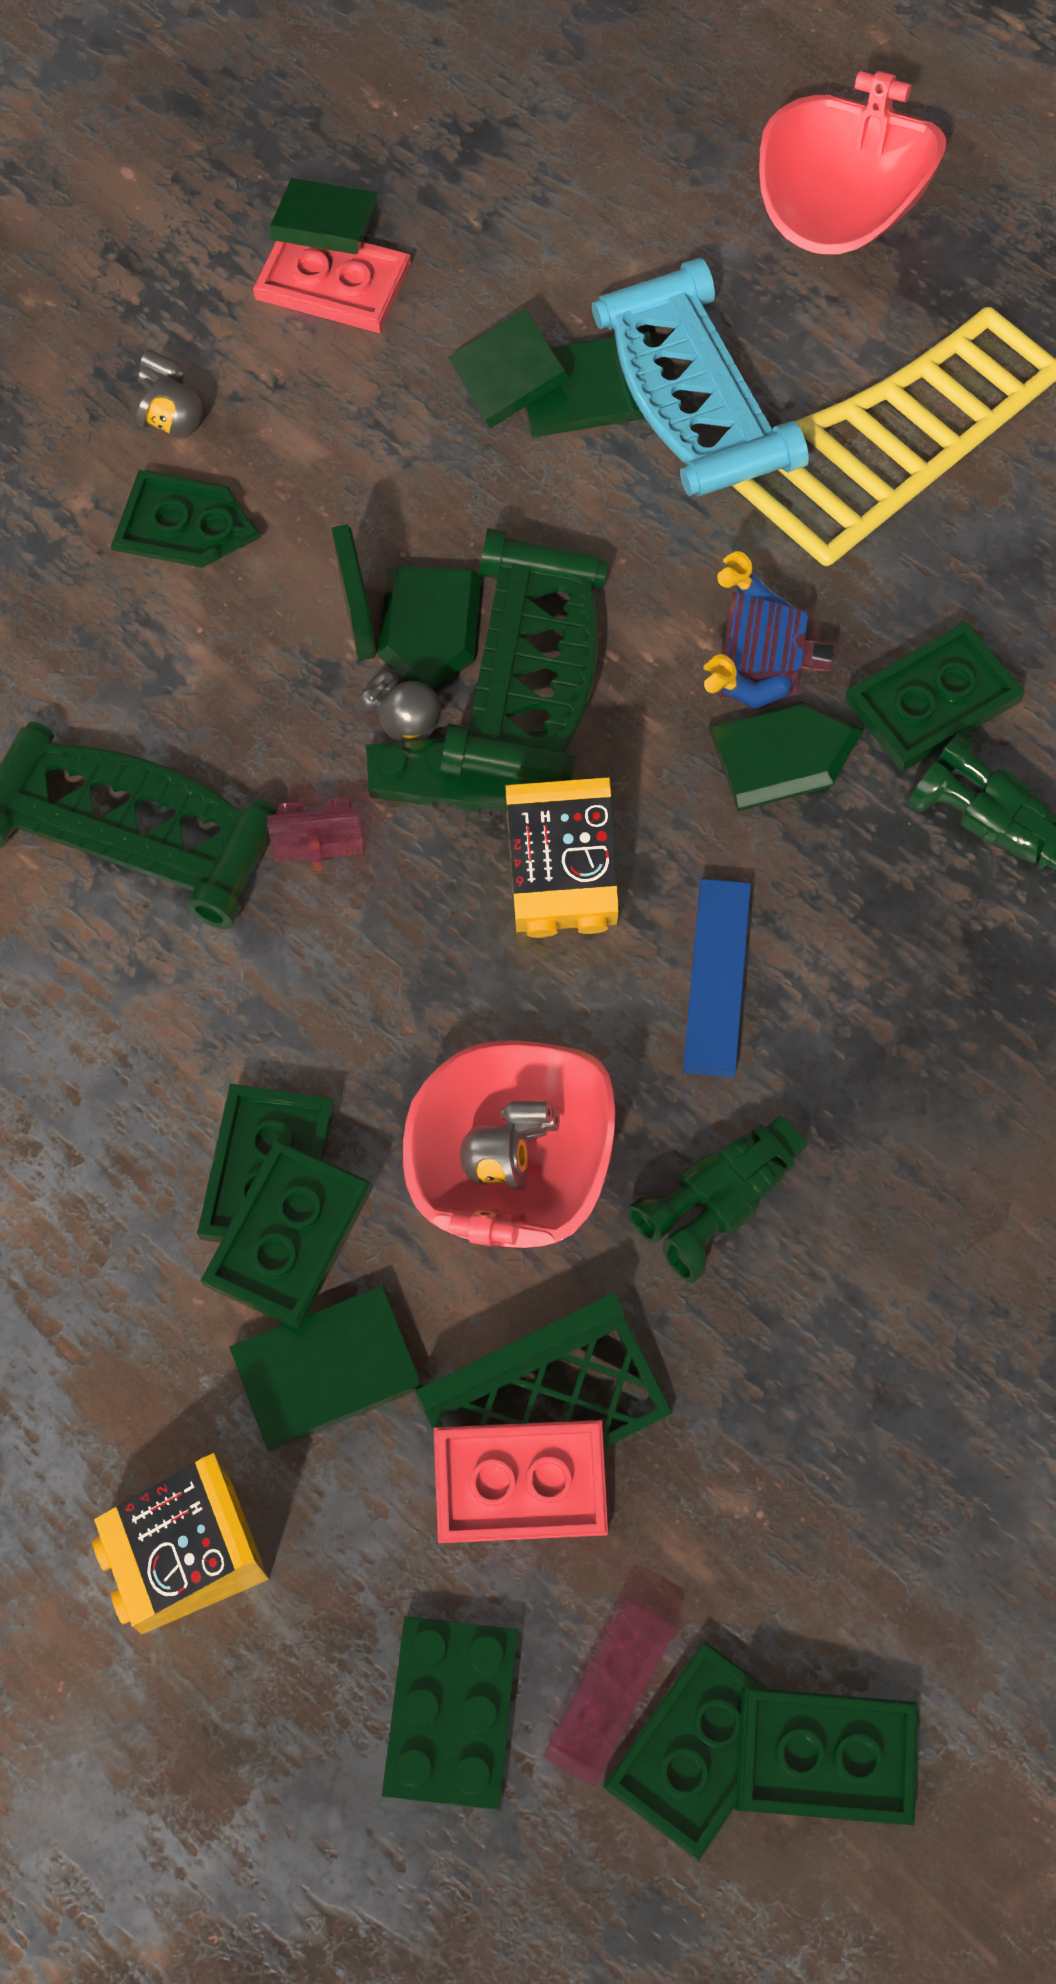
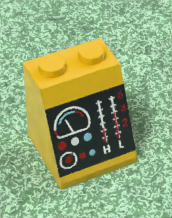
(562, 856)
(178, 1547)

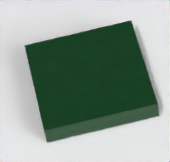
(323, 216)
(508, 368)
(354, 592)

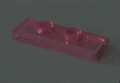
(609, 1693)

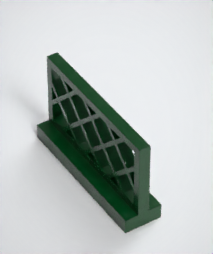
(536, 1352)

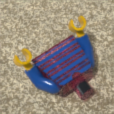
(762, 641)

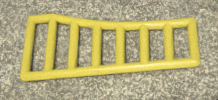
(921, 472)

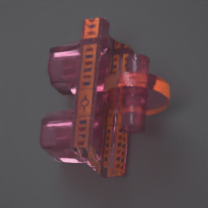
(315, 834)

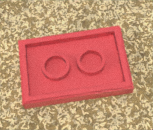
(334, 283)
(520, 1481)

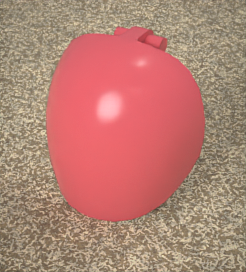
(846, 167)
(563, 1167)

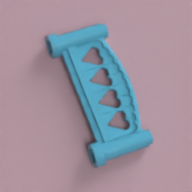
(677, 302)

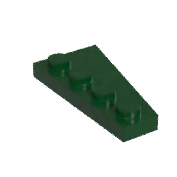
(412, 775)

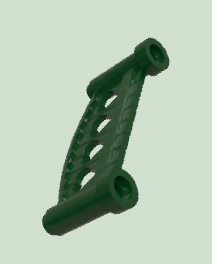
(493, 741)
(211, 870)

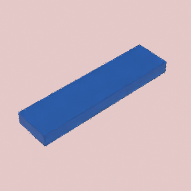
(717, 978)

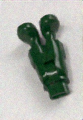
(1000, 814)
(727, 1188)

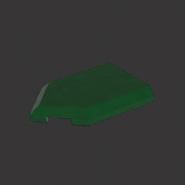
(182, 521)
(429, 622)
(782, 752)

